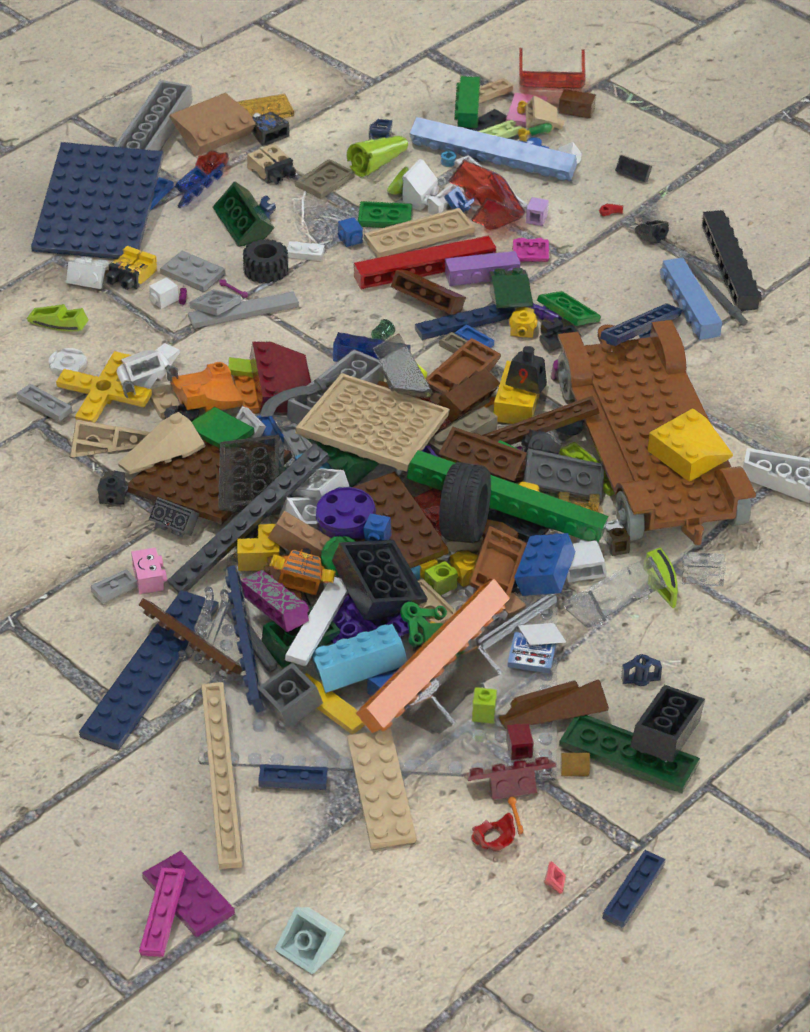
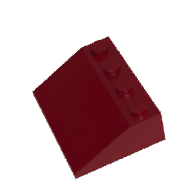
(277, 370)

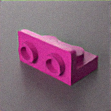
(531, 249)

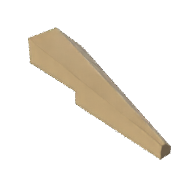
(98, 438)

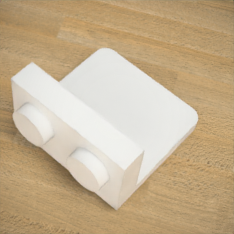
(87, 272)

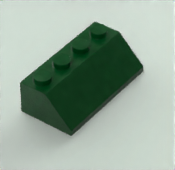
(242, 215)
(353, 465)

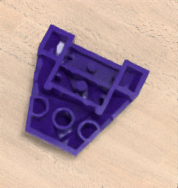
(352, 623)

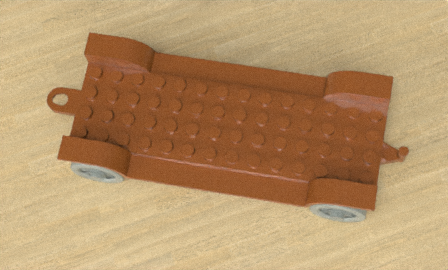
(636, 392)

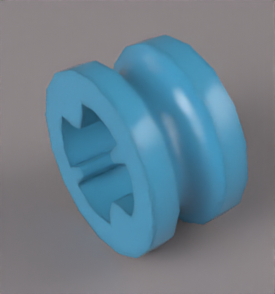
(448, 158)

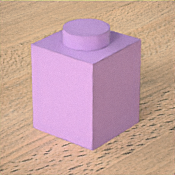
(537, 211)

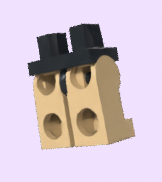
(271, 166)

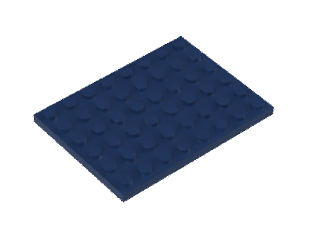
(97, 200)

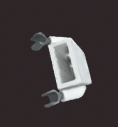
(142, 365)

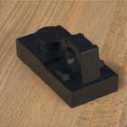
(633, 168)

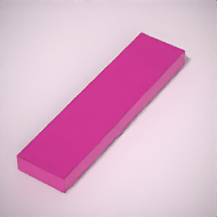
(162, 912)

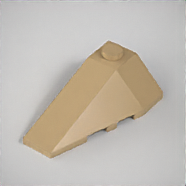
(167, 440)

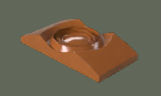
(462, 364)
(497, 560)

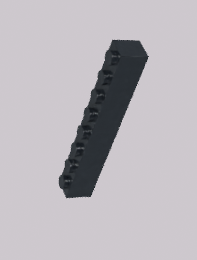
(731, 260)

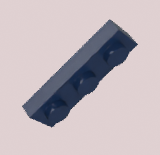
(293, 777)

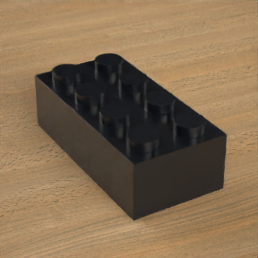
(667, 723)

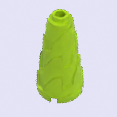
(372, 154)

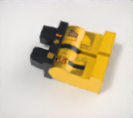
(131, 268)

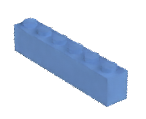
(691, 298)

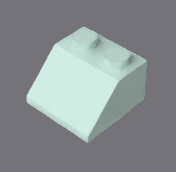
(309, 939)

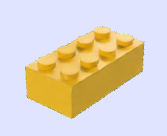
(513, 403)

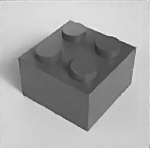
(290, 695)

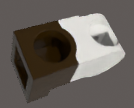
(616, 538)

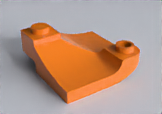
(207, 388)

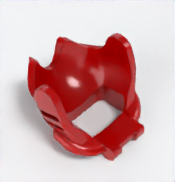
(504, 826)

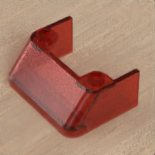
(551, 80)
(492, 191)

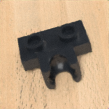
(550, 333)

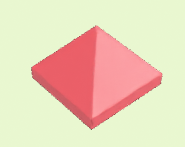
(555, 877)

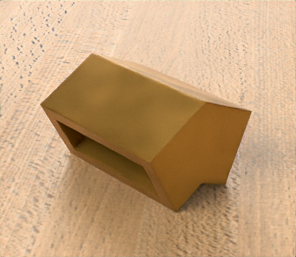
(575, 764)

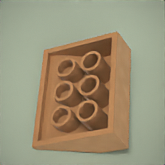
(212, 123)

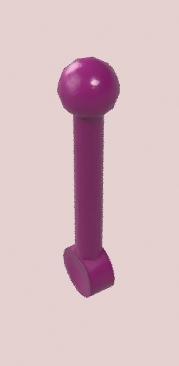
(223, 282)

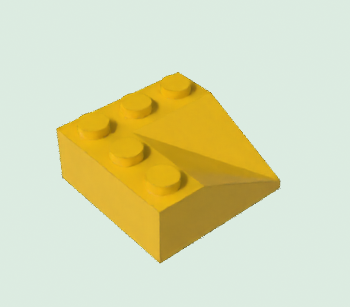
(689, 445)

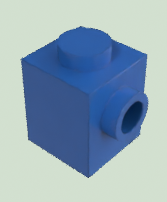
(350, 232)
(377, 528)

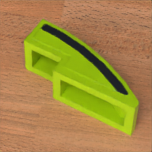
(59, 318)
(667, 571)

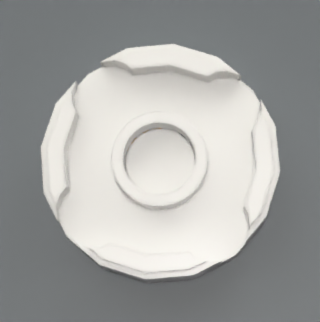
(67, 359)

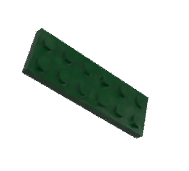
(612, 747)

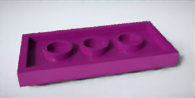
(199, 902)

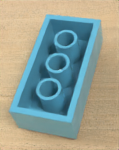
(359, 657)

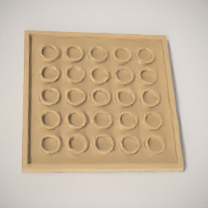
(372, 421)

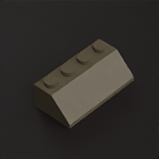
(478, 421)

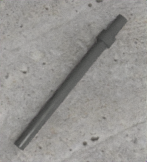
(733, 310)

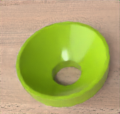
(396, 185)

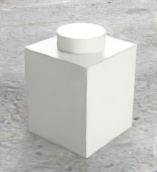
(163, 293)

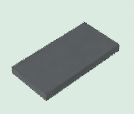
(563, 474)

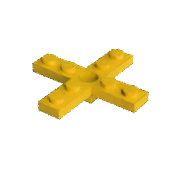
(101, 389)

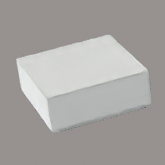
(435, 206)

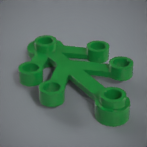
(417, 618)

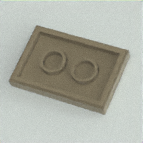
(324, 179)

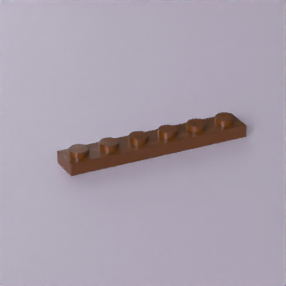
(546, 421)
(197, 643)

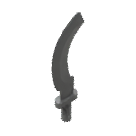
(270, 406)

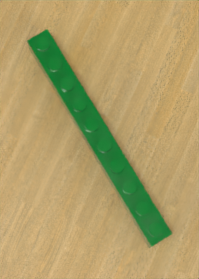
(518, 500)

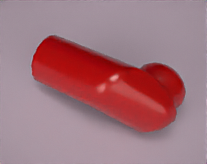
(608, 209)

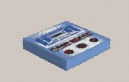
(530, 657)

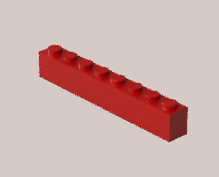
(420, 262)

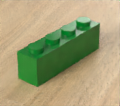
(467, 101)

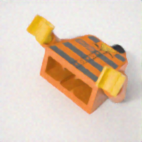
(302, 571)

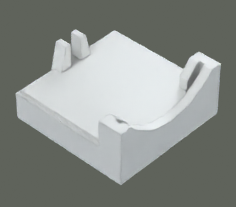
(321, 483)

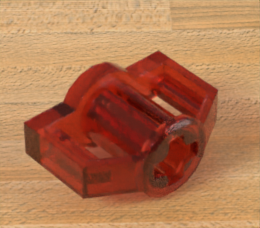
(211, 161)

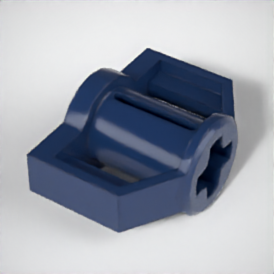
(377, 131)
(641, 674)

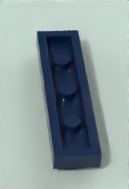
(633, 889)

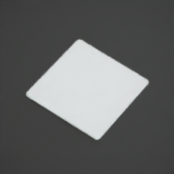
(541, 633)

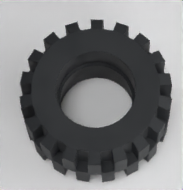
(265, 261)

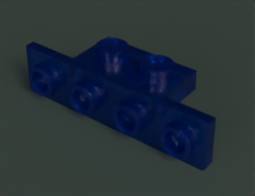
(194, 183)

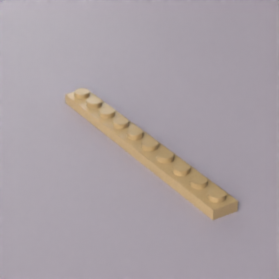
(221, 776)

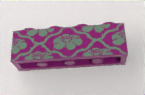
(275, 600)

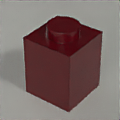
(519, 741)

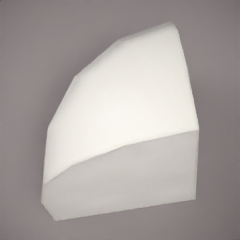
(572, 149)

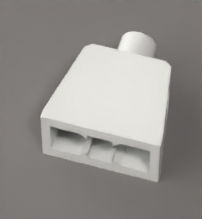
(587, 562)

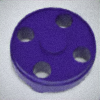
(344, 512)

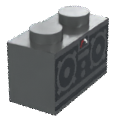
(173, 516)

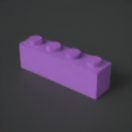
(476, 268)

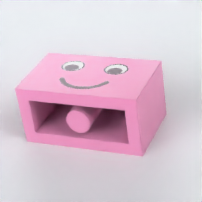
(148, 570)

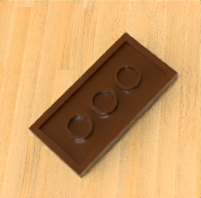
(473, 449)

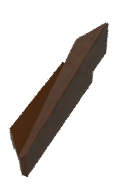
(556, 703)

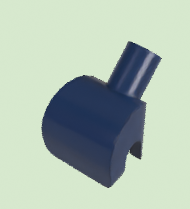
(266, 207)

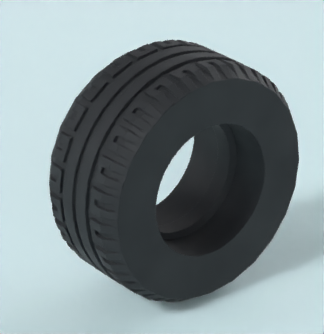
(465, 502)

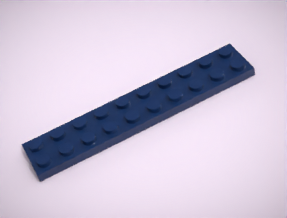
(143, 677)

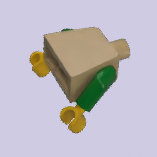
(540, 118)

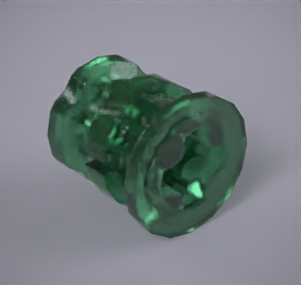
(383, 330)

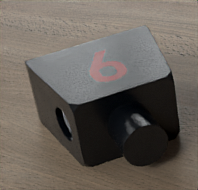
(527, 371)

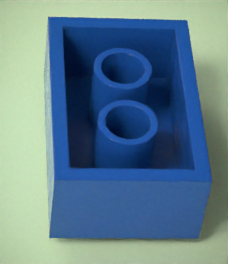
(545, 564)

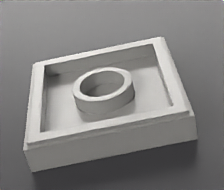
(215, 302)

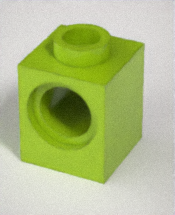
(442, 577)
(484, 705)

